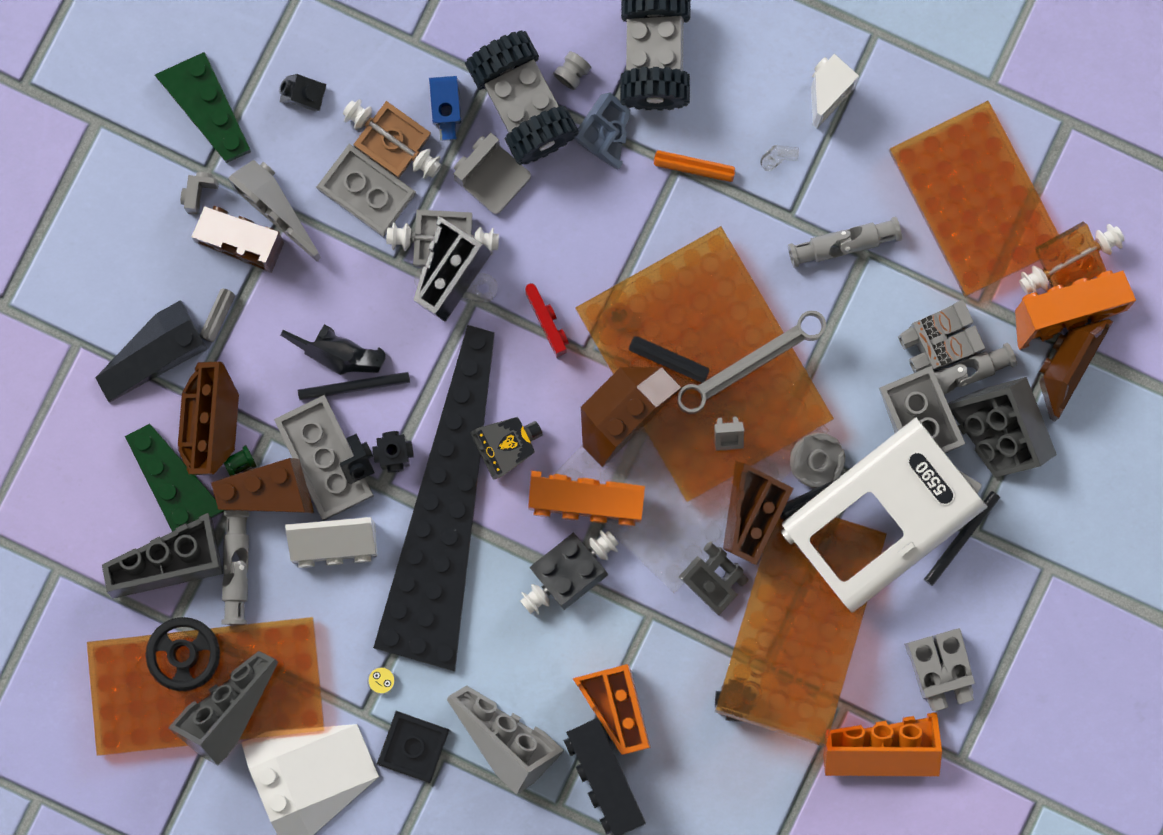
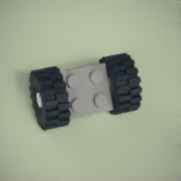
(655, 54)
(521, 97)

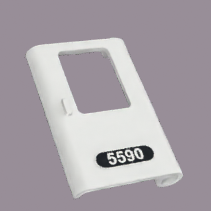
(918, 491)

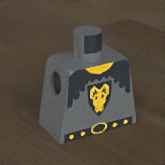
(505, 444)

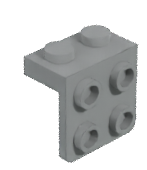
(491, 174)

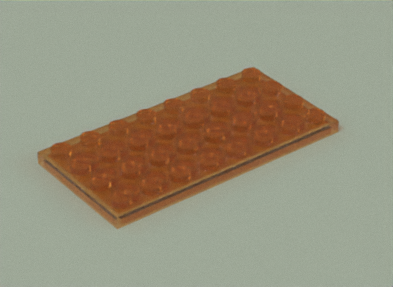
(797, 634)
(136, 710)

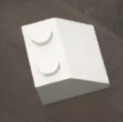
(830, 87)

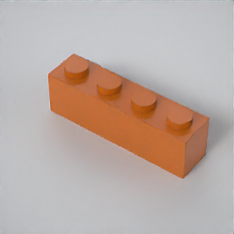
(1072, 306)
(585, 498)
(885, 749)

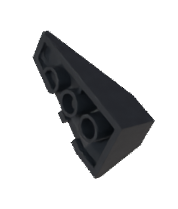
(158, 347)

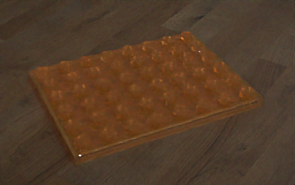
(713, 314)

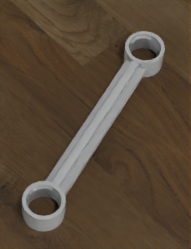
(751, 362)

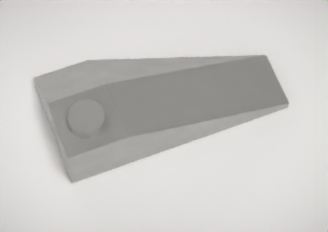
(510, 747)

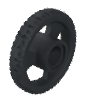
(160, 642)

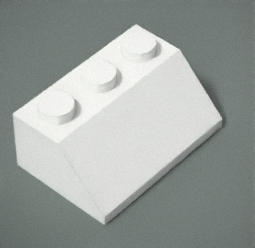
(332, 541)

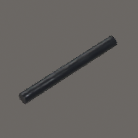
(353, 386)
(960, 540)

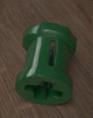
(240, 461)

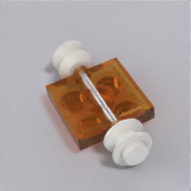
(1071, 257)

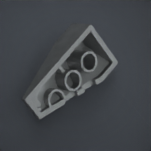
(219, 719)

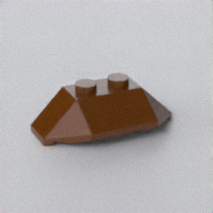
(1069, 364)
(623, 408)
(208, 419)

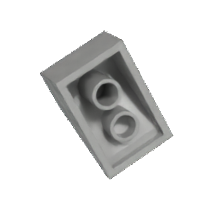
(923, 398)

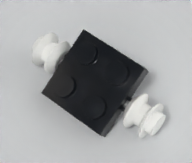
(569, 571)

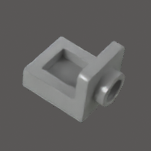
(192, 194)

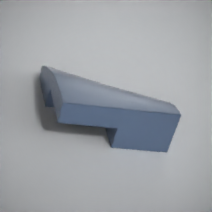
(604, 129)

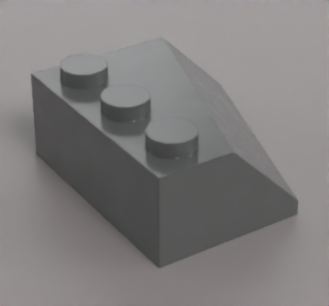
(1005, 427)

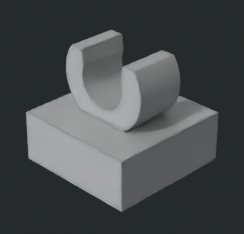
(729, 435)

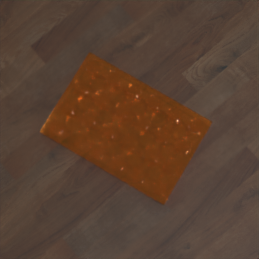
(975, 197)

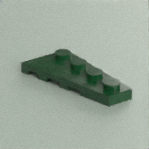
(203, 100)
(176, 491)

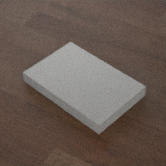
(366, 190)

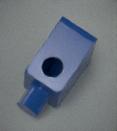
(445, 92)

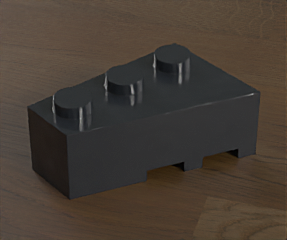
(450, 269)

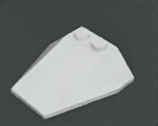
(309, 775)

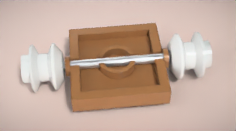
(392, 139)

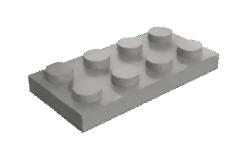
(320, 445)

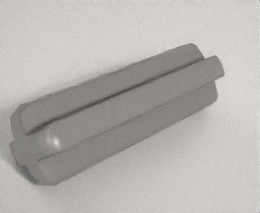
(217, 315)

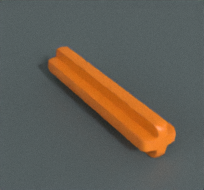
(694, 166)

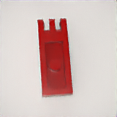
(546, 316)

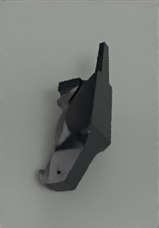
(339, 353)

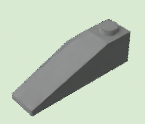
(262, 191)

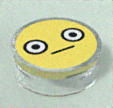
(381, 680)

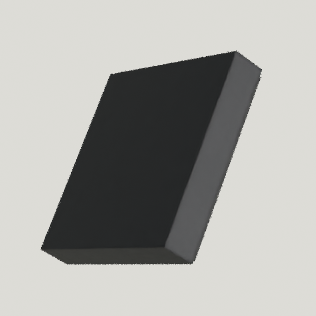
(413, 746)

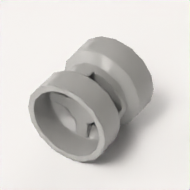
(572, 70)

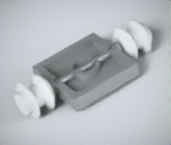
(426, 229)

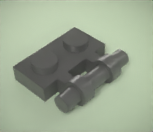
(709, 586)

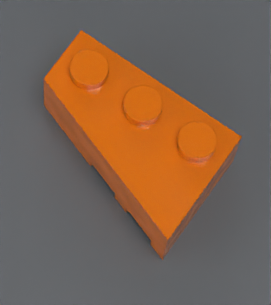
(617, 706)

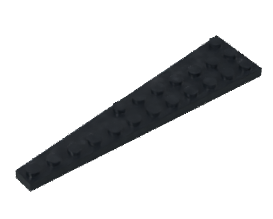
(430, 577)

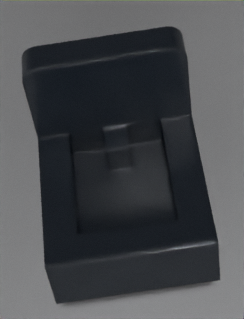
(302, 92)
(358, 465)

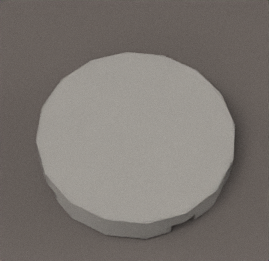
(817, 459)

